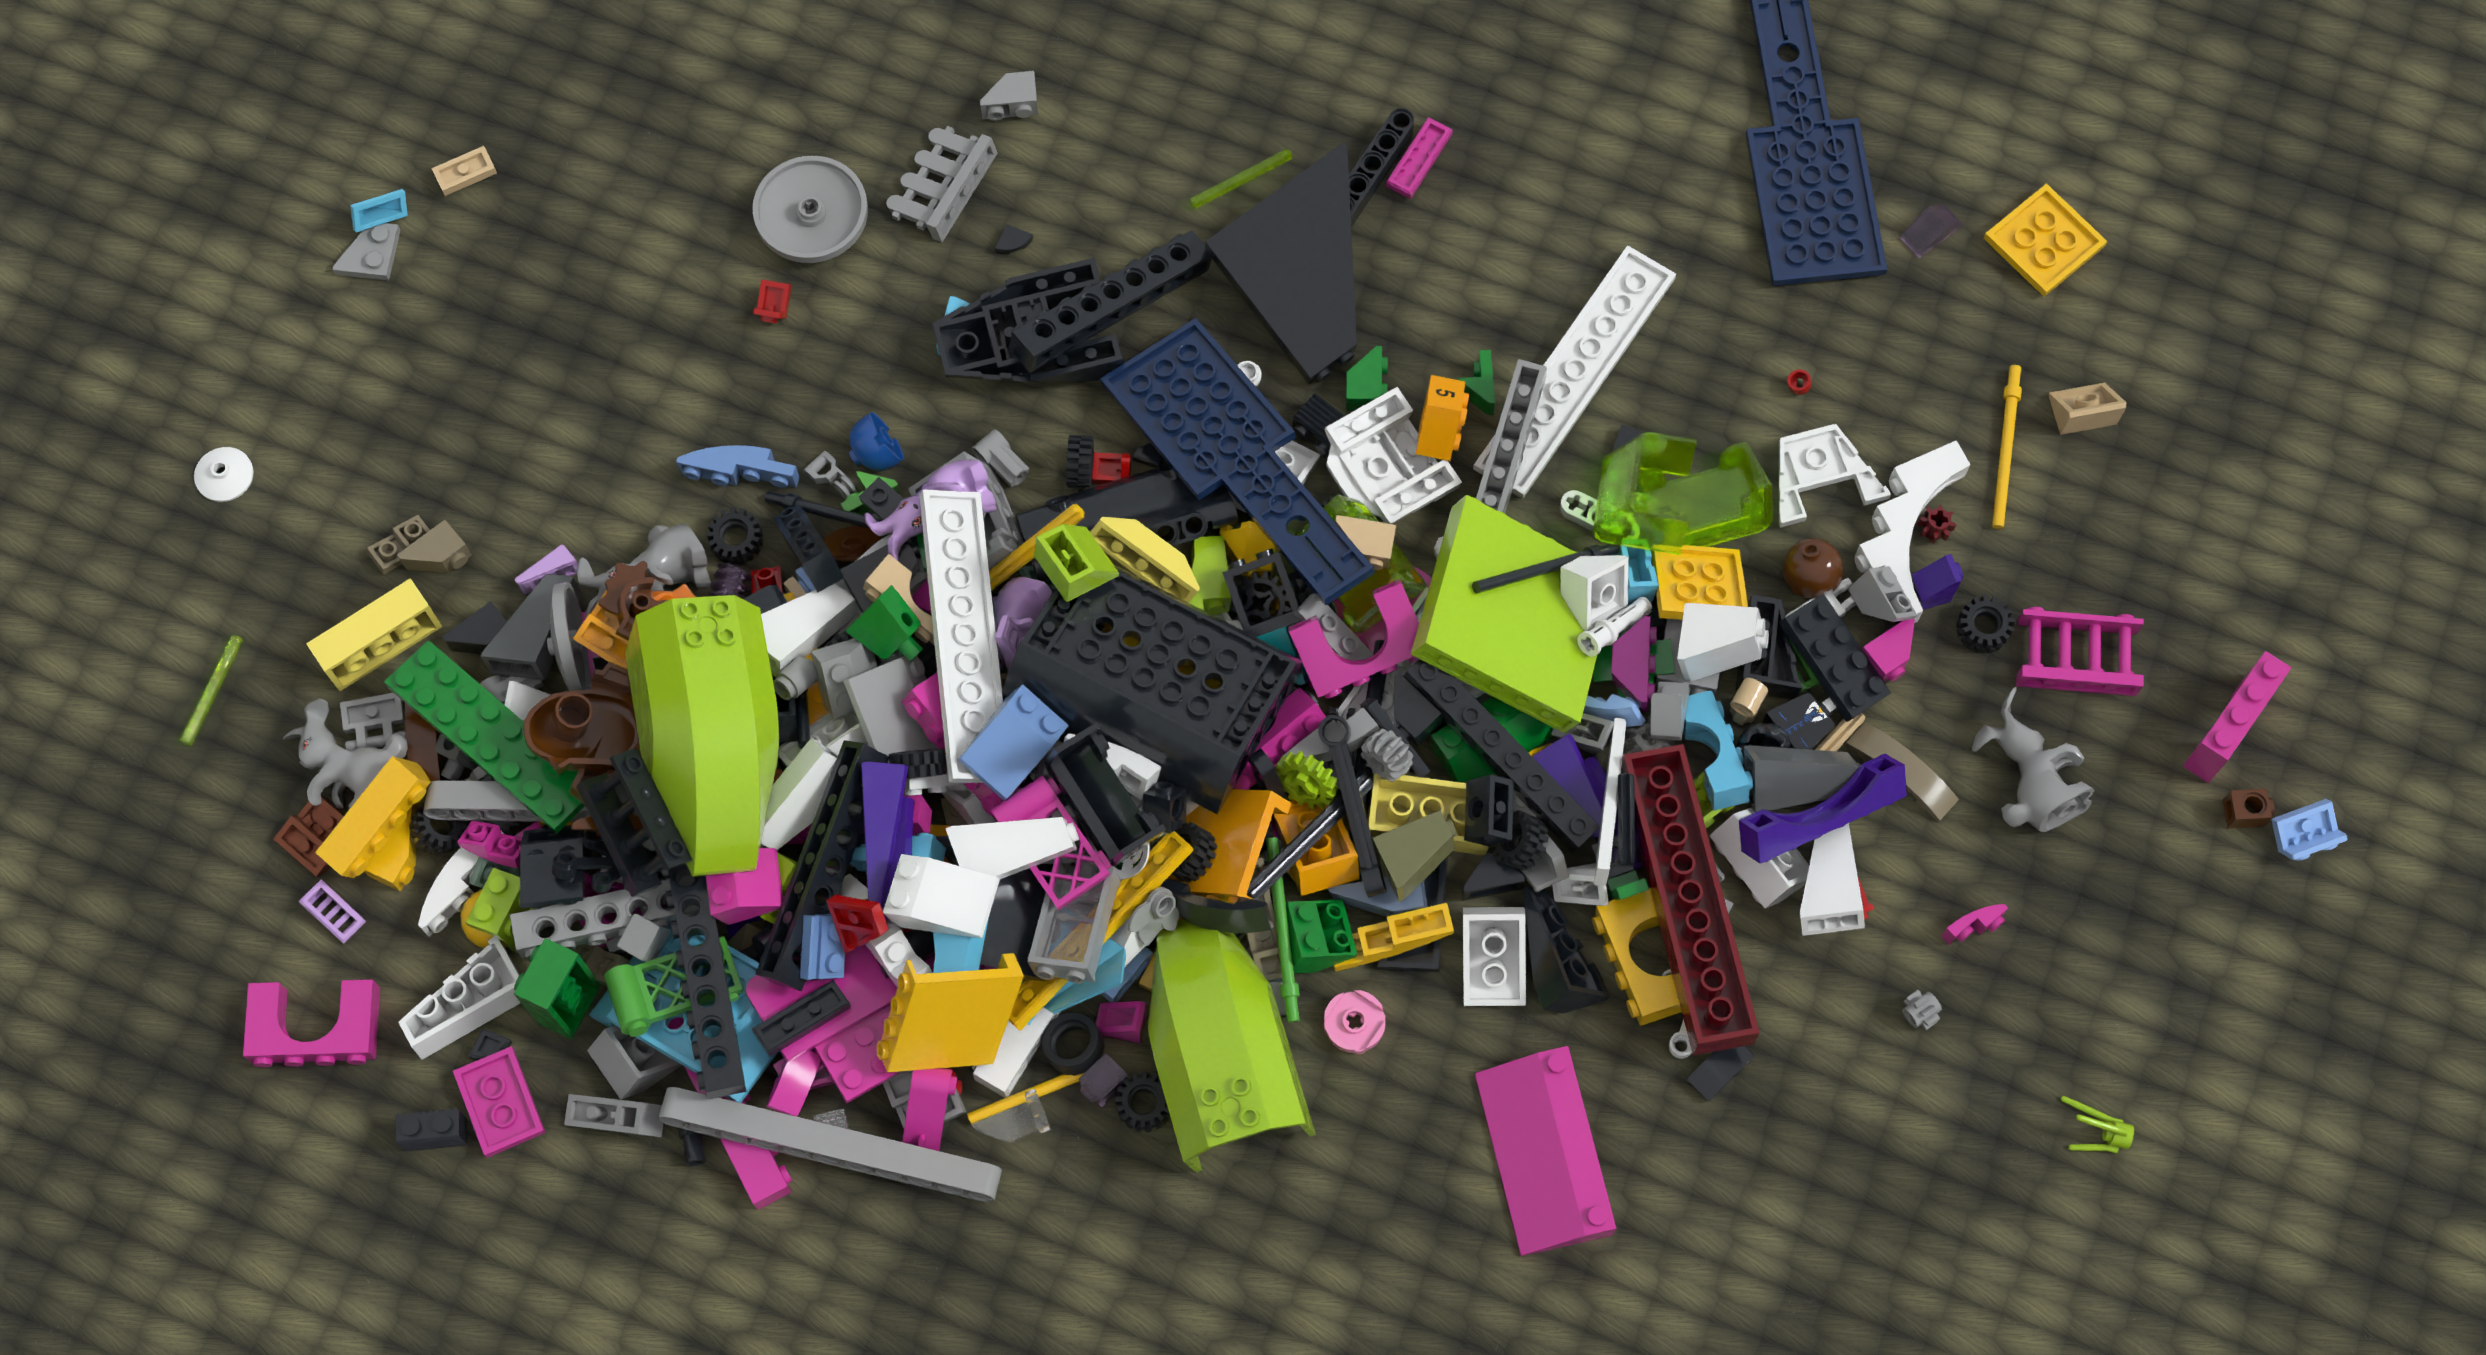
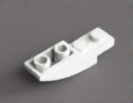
(448, 892)

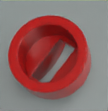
(1793, 382)

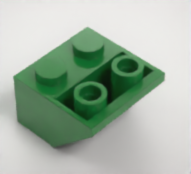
(1319, 934)

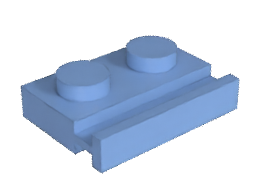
(821, 949)

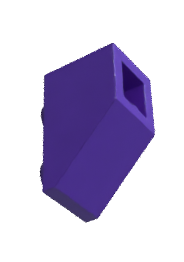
(1937, 582)

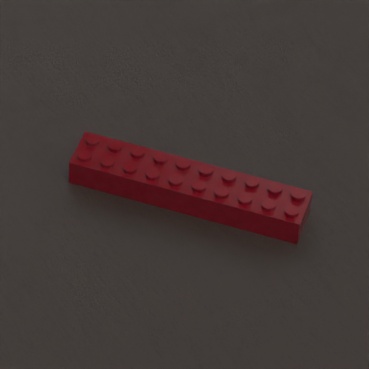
(1690, 902)

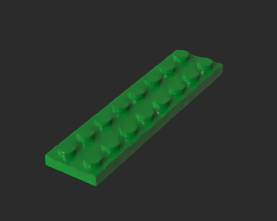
(484, 733)

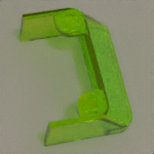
(1634, 517)

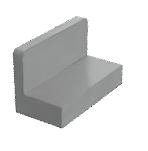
(1549, 869)

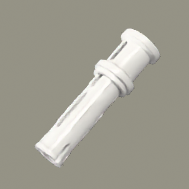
(1607, 631)

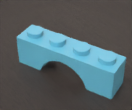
(1725, 778)

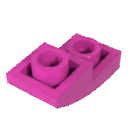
(489, 843)
(1980, 920)
(794, 1084)

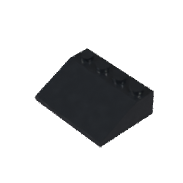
(1014, 920)

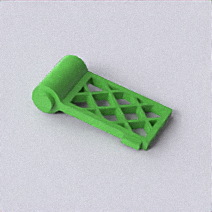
(632, 998)

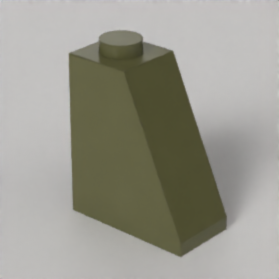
(1414, 851)

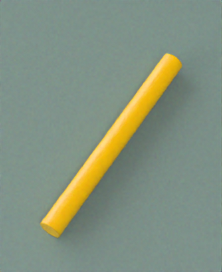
(1018, 1098)

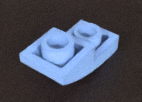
(1615, 708)

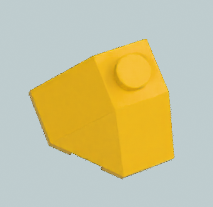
(1245, 543)

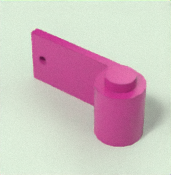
(928, 1106)

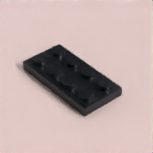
(1834, 657)

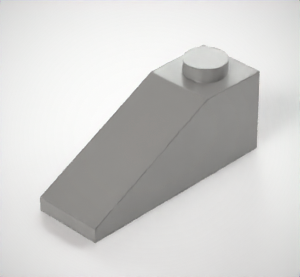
(613, 1115)

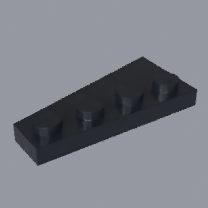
(1426, 957)

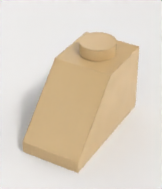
(1371, 538)

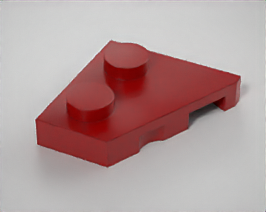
(856, 920)

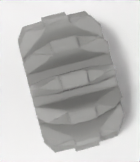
(1387, 755)

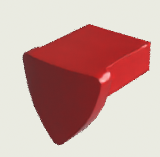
(1110, 467)

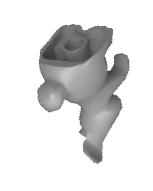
(671, 558)
(339, 765)
(2041, 792)

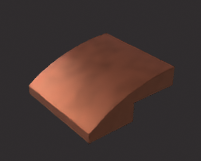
(306, 833)

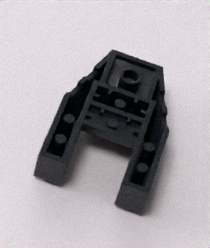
(977, 336)

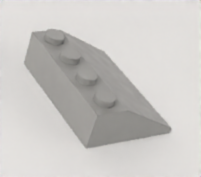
(879, 708)

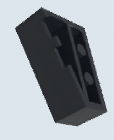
(1777, 658)

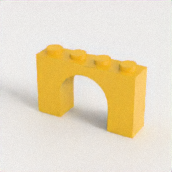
(1619, 922)

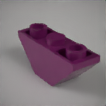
(1634, 663)

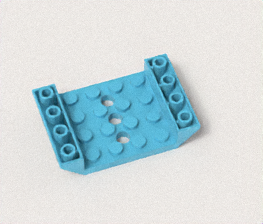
(677, 1043)

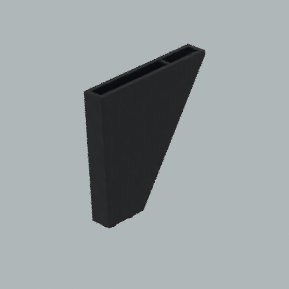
(1296, 265)

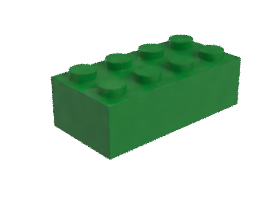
(557, 988)

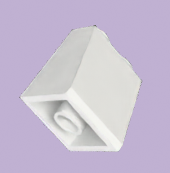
(1719, 639)

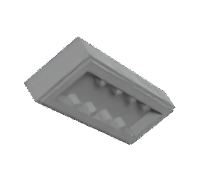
(1338, 634)

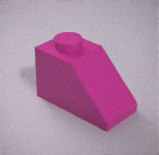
(1891, 650)

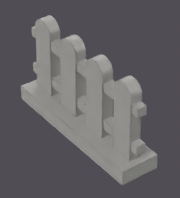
(956, 189)

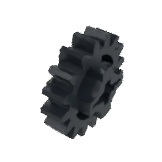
(1255, 592)

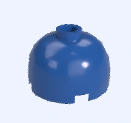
(873, 445)

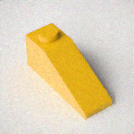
(397, 859)

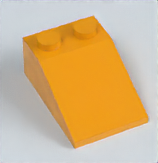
(1329, 861)

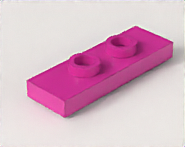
(1419, 158)

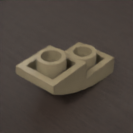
(385, 551)

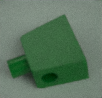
(888, 627)

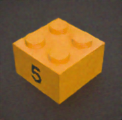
(1442, 418)

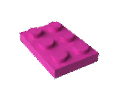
(499, 1102)

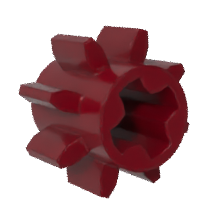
(1929, 526)

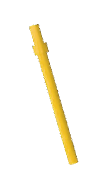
(2011, 395)

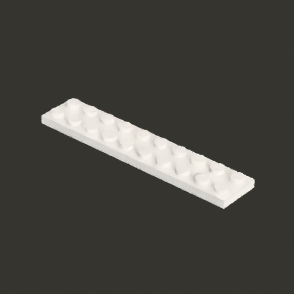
(1588, 356)
(961, 620)

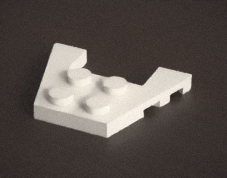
(1818, 460)

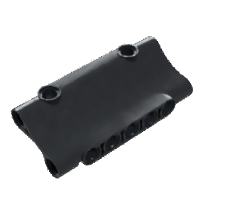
(1149, 497)

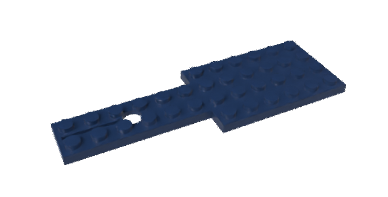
(1805, 167)
(1226, 433)

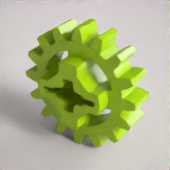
(1306, 780)

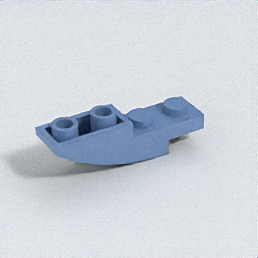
(727, 463)

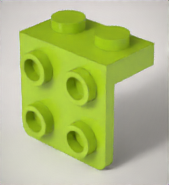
(495, 905)

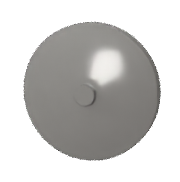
(810, 209)
(564, 624)

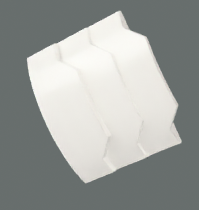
(1378, 462)

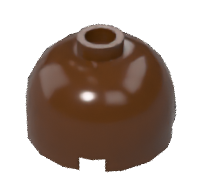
(1812, 568)

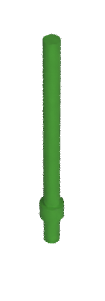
(1289, 989)

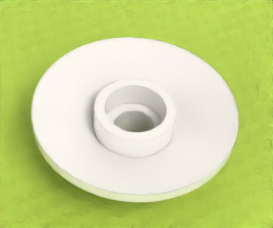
(228, 484)

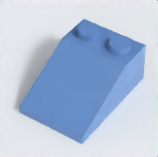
(1013, 742)

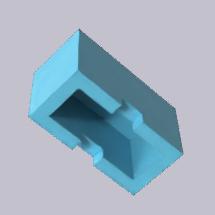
(1641, 574)

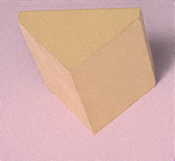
(2086, 408)

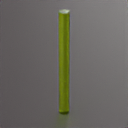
(1240, 178)
(211, 690)

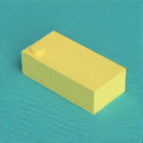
(374, 635)
(1416, 797)

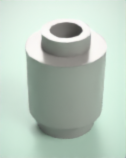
(795, 678)

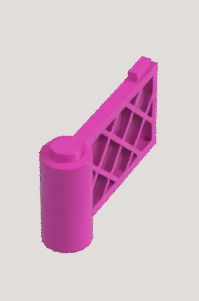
(1038, 802)

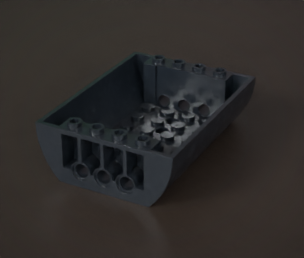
(1139, 693)

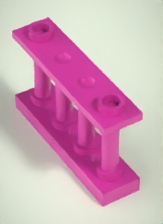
(2064, 675)

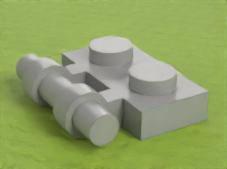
(369, 714)

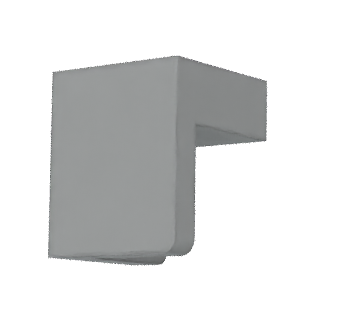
(643, 938)

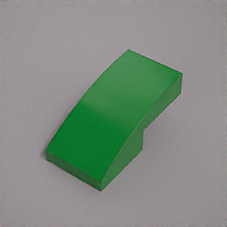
(1625, 885)

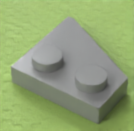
(370, 253)

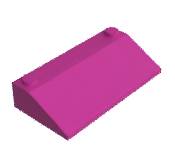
(1545, 1152)

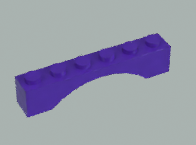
(1870, 788)

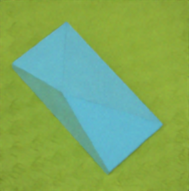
(378, 210)

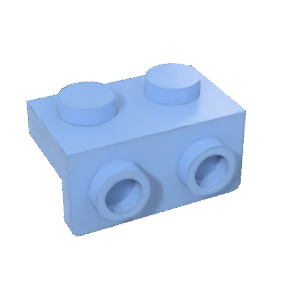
(2307, 830)

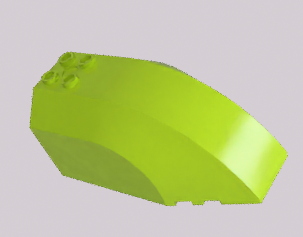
(707, 723)
(1219, 1043)

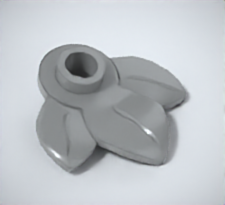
(1154, 914)

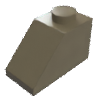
(436, 551)

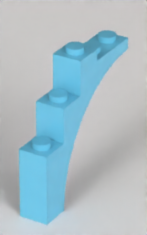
(951, 951)

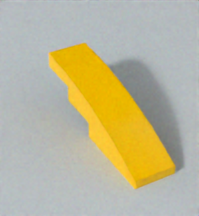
(1399, 934)

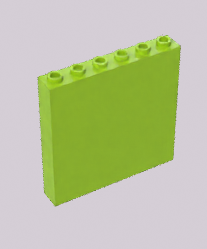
(1511, 638)

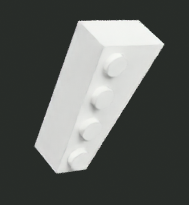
(464, 1001)

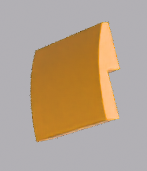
(599, 636)

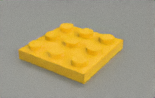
(2045, 240)
(1698, 577)

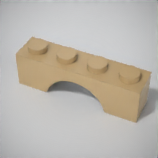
(894, 573)

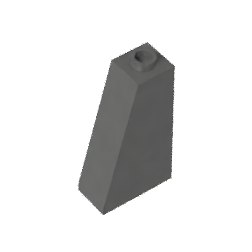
(521, 644)
(1795, 775)

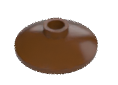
(850, 542)

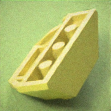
(1145, 555)

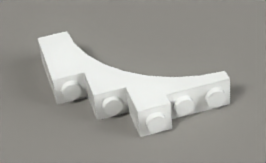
(1915, 486)
(890, 948)

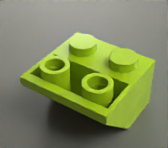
(1073, 560)

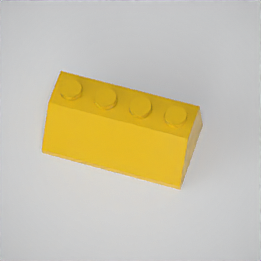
(374, 817)

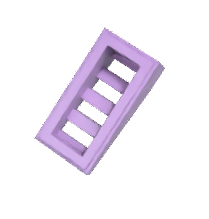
(555, 563)
(1008, 639)
(311, 896)

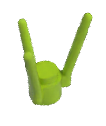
(2114, 1130)

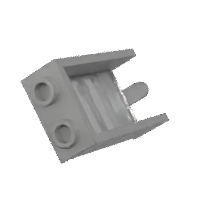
(1071, 939)

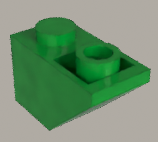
(1365, 380)

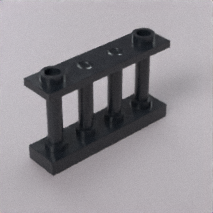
(617, 830)

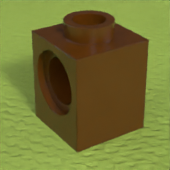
(2237, 814)

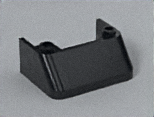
(1100, 797)

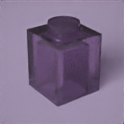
(1102, 1080)

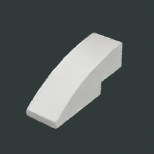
(1132, 769)

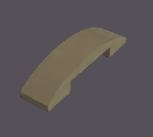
(1921, 781)
(1265, 944)

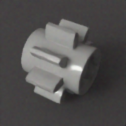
(1921, 1009)

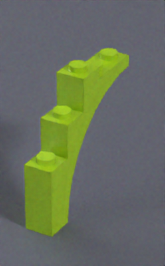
(1207, 565)

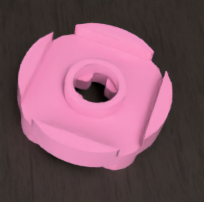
(1352, 1004)

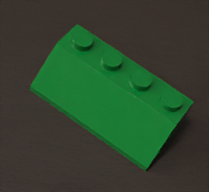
(1464, 764)

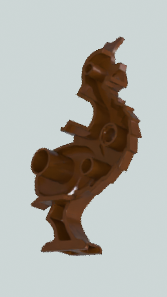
(589, 726)

